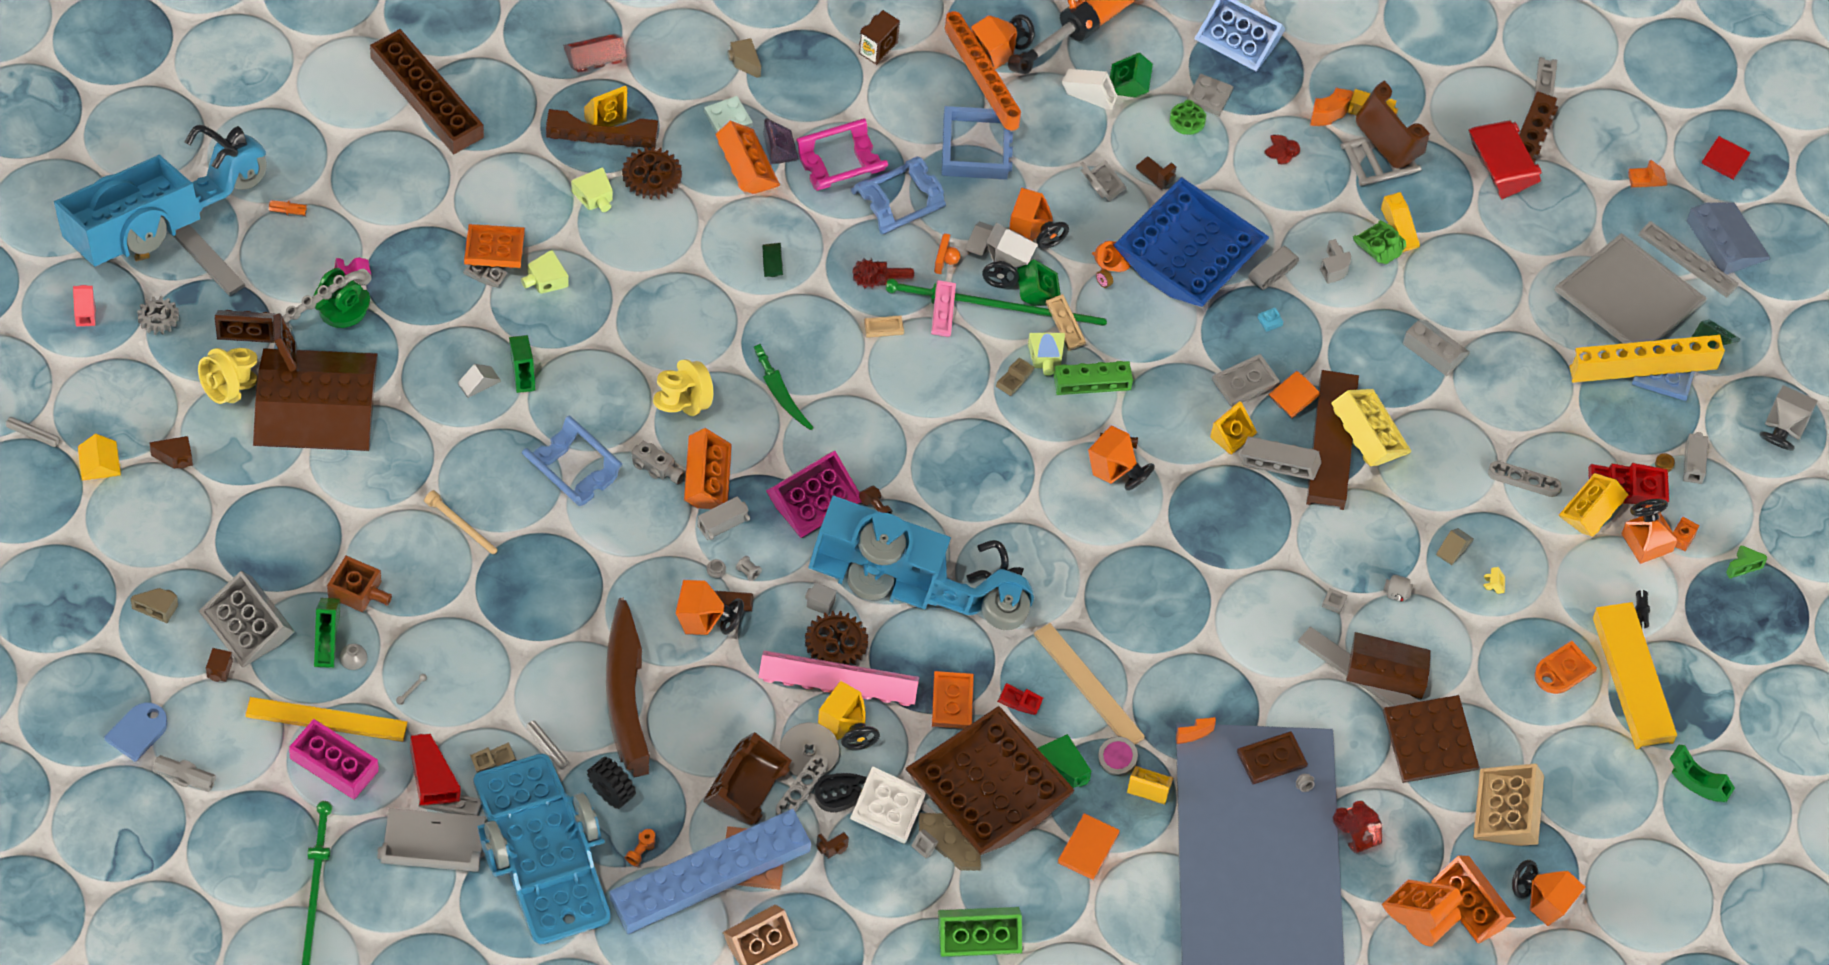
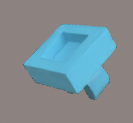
(1270, 319)

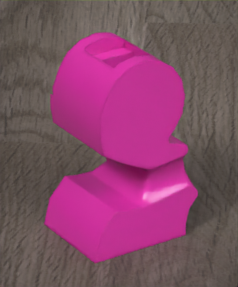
(355, 265)

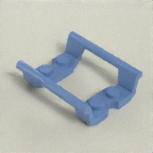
(880, 203)
(559, 446)

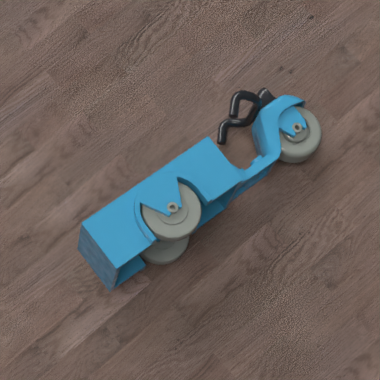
(128, 206)
(891, 551)

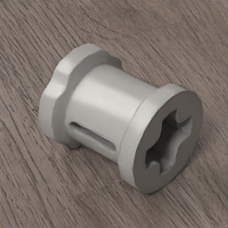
(748, 568)

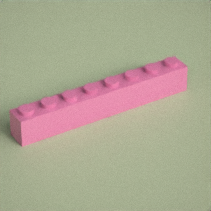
(826, 675)

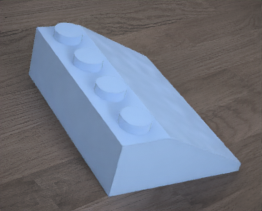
(1240, 33)

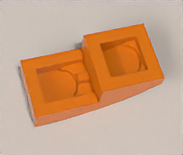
(1200, 729)

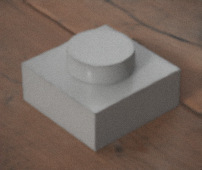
(1334, 600)
(924, 843)

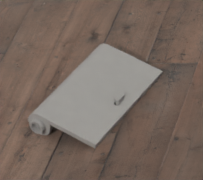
(432, 840)

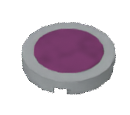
(1118, 756)

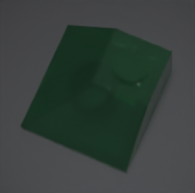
(1710, 328)

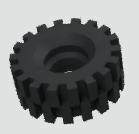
(611, 782)

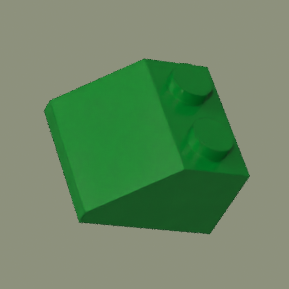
(1131, 75)
(1037, 283)

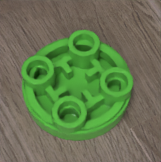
(1187, 118)

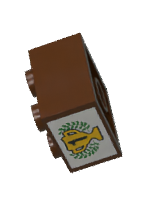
(879, 37)

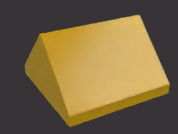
(1233, 428)
(98, 458)
(1149, 785)

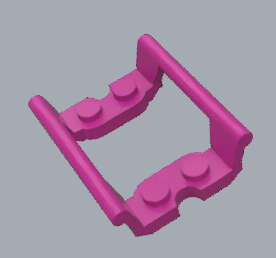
(862, 148)

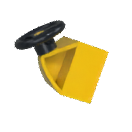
(845, 717)

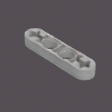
(1524, 482)
(799, 786)

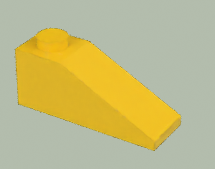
(1399, 217)

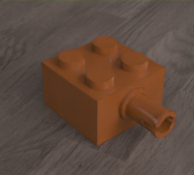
(357, 584)

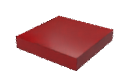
(1726, 157)

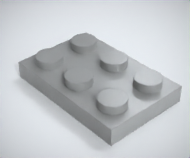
(1246, 380)

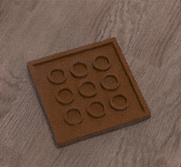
(1430, 738)

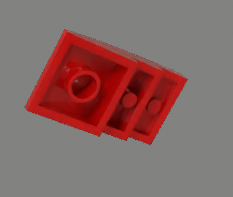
(1638, 480)

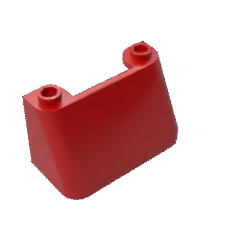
(1505, 157)

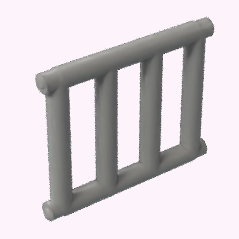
(1380, 176)

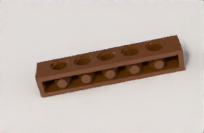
(1537, 122)

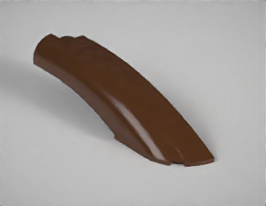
(622, 664)

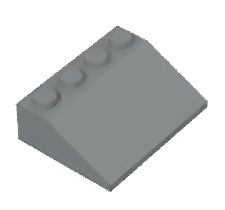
(246, 619)

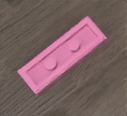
(943, 308)

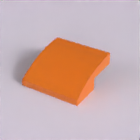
(1294, 394)

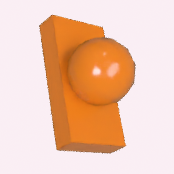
(946, 254)

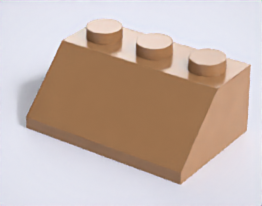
(761, 937)

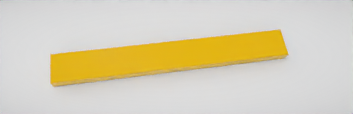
(333, 719)

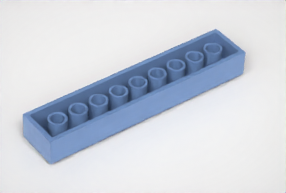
(710, 871)

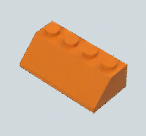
(746, 158)
(707, 470)
(1481, 906)

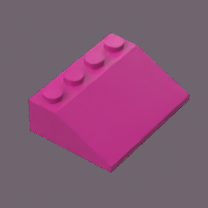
(807, 493)

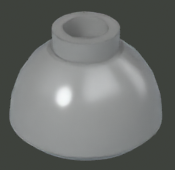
(353, 656)

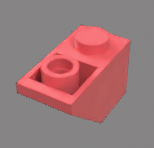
(84, 305)

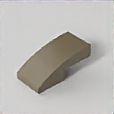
(1015, 377)
(492, 758)

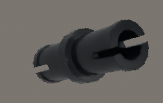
(1642, 608)

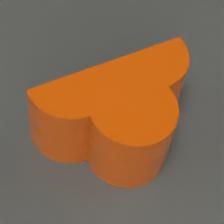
(1425, 909)

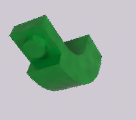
(1698, 780)

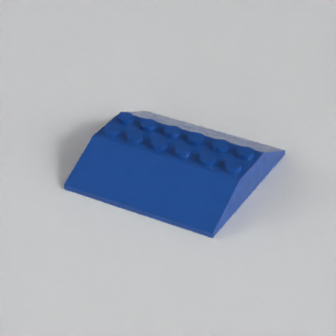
(1189, 244)

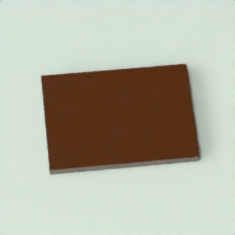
(285, 342)
(1272, 757)

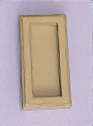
(883, 326)

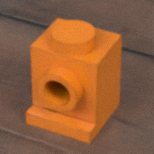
(1685, 533)

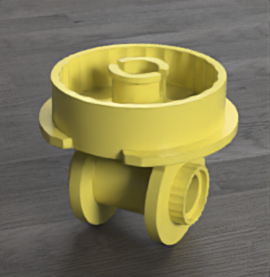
(226, 373)
(685, 389)

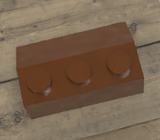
(244, 326)

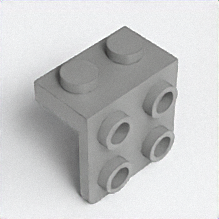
(1104, 180)

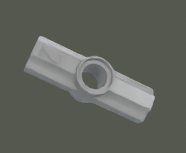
(184, 773)

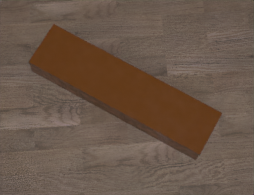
(1332, 442)

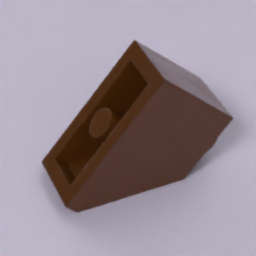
(173, 452)

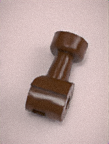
(872, 497)

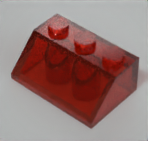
(595, 52)

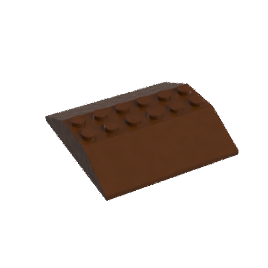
(318, 404)
(991, 782)

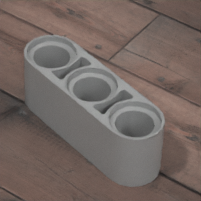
(1273, 267)

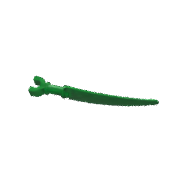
(778, 389)

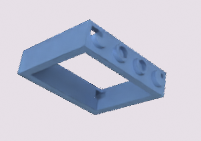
(974, 169)

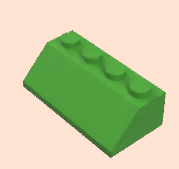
(980, 931)

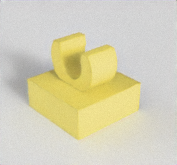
(1496, 579)

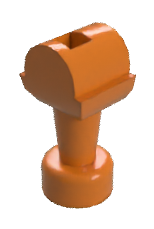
(646, 840)

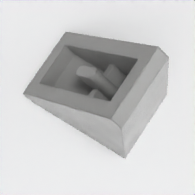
(478, 379)

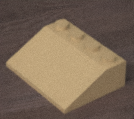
(1509, 804)

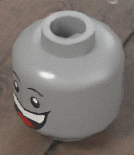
(1398, 588)

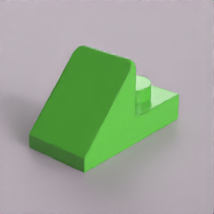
(1747, 561)

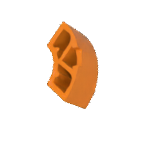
(1331, 108)

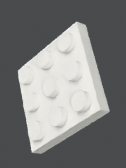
(888, 805)

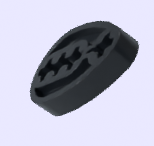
(835, 782)

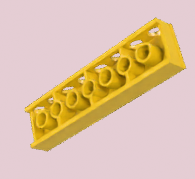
(1647, 362)
(1634, 675)

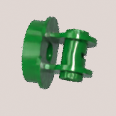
(346, 305)

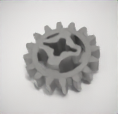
(157, 315)

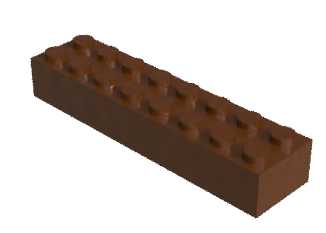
(427, 91)

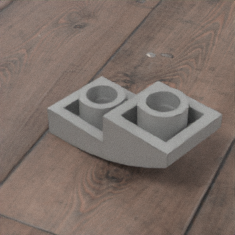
(486, 274)

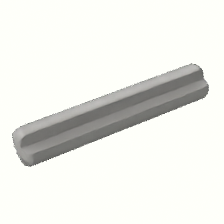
(32, 431)
(547, 745)

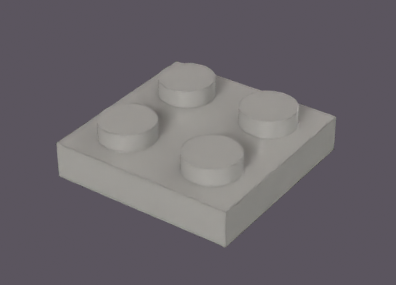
(1210, 94)

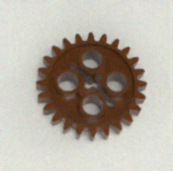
(648, 177)
(853, 635)

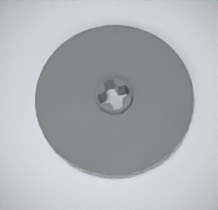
(809, 736)

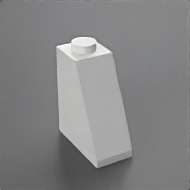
(1091, 87)

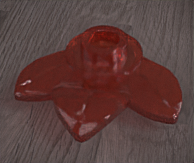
(1281, 149)

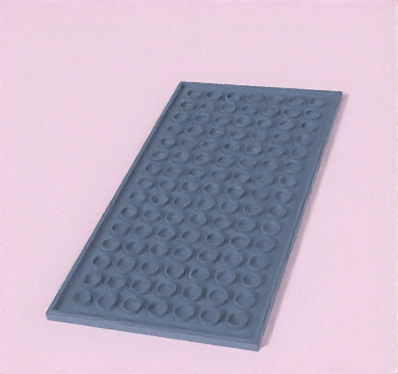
(1257, 856)

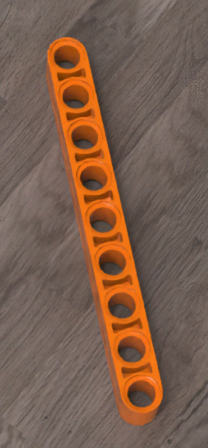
(982, 70)

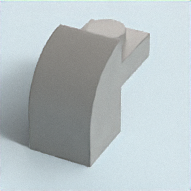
(1337, 264)

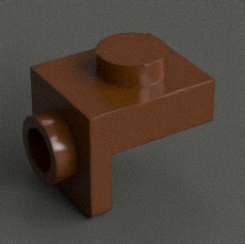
(834, 846)

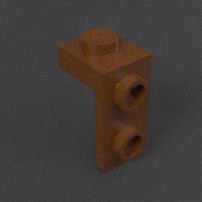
(1155, 173)

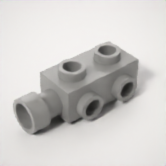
(656, 462)

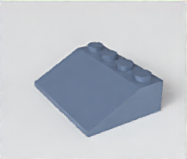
(1726, 236)

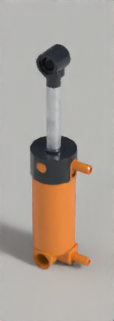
(1077, 21)

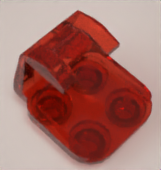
(1356, 822)

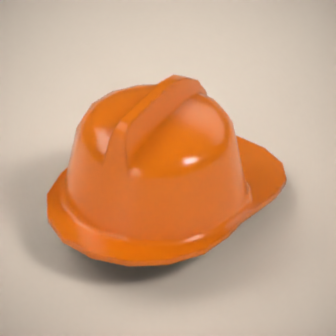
(1109, 258)

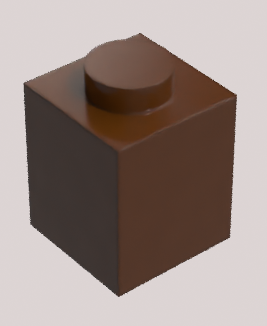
(219, 664)

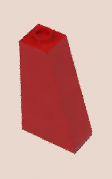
(432, 774)

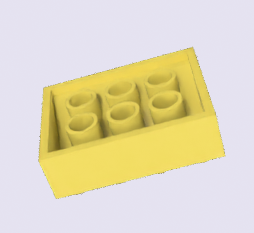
(1370, 426)

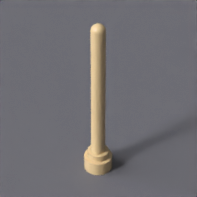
(433, 499)

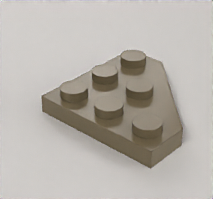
(951, 841)

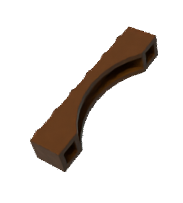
(565, 126)

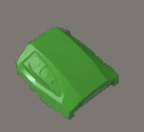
(1381, 242)

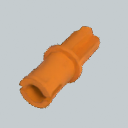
(287, 207)

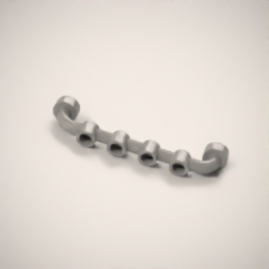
(361, 276)

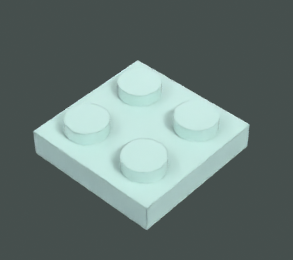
(725, 111)

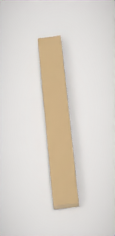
(1088, 684)

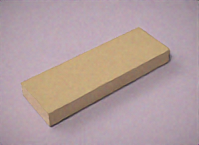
(1065, 322)

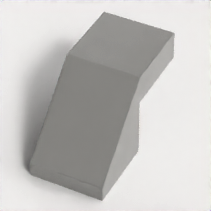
(978, 238)

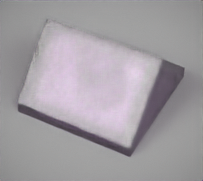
(779, 143)

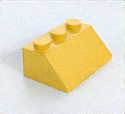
(1594, 504)

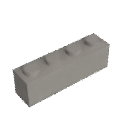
(1280, 458)

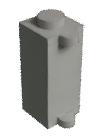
(1695, 458)
(723, 518)

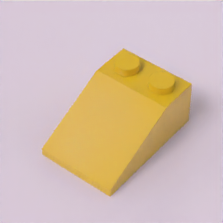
(608, 108)

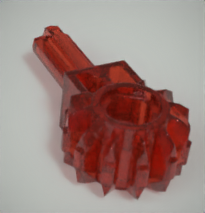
(878, 273)

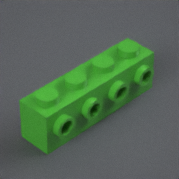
(1093, 378)

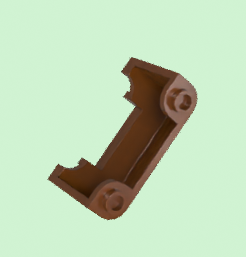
(1387, 132)
(747, 779)

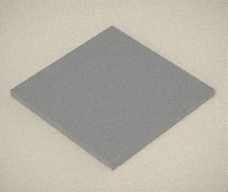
(1630, 293)

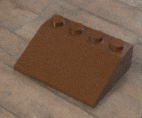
(1389, 665)

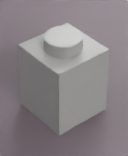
(820, 598)

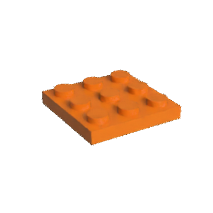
(494, 246)

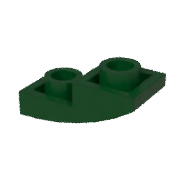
(772, 259)

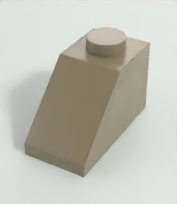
(745, 57)
(156, 603)

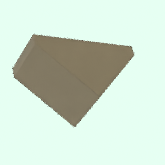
(1454, 545)

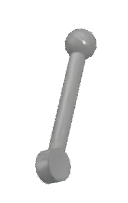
(400, 700)

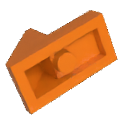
(1647, 177)

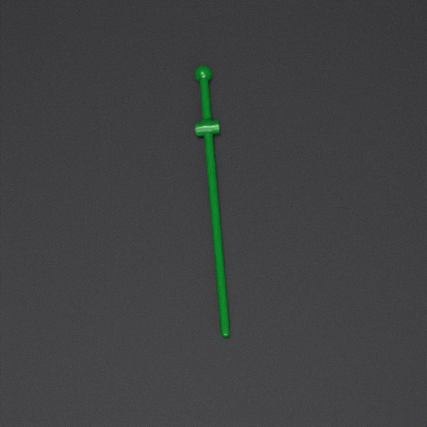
(893, 286)
(318, 854)

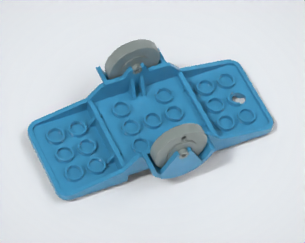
(543, 846)

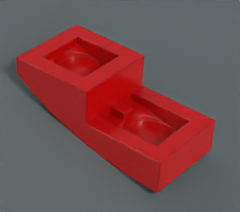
(1022, 701)

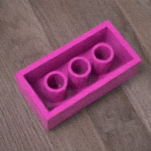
(333, 759)

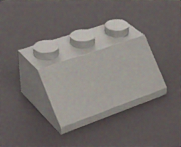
(1434, 346)

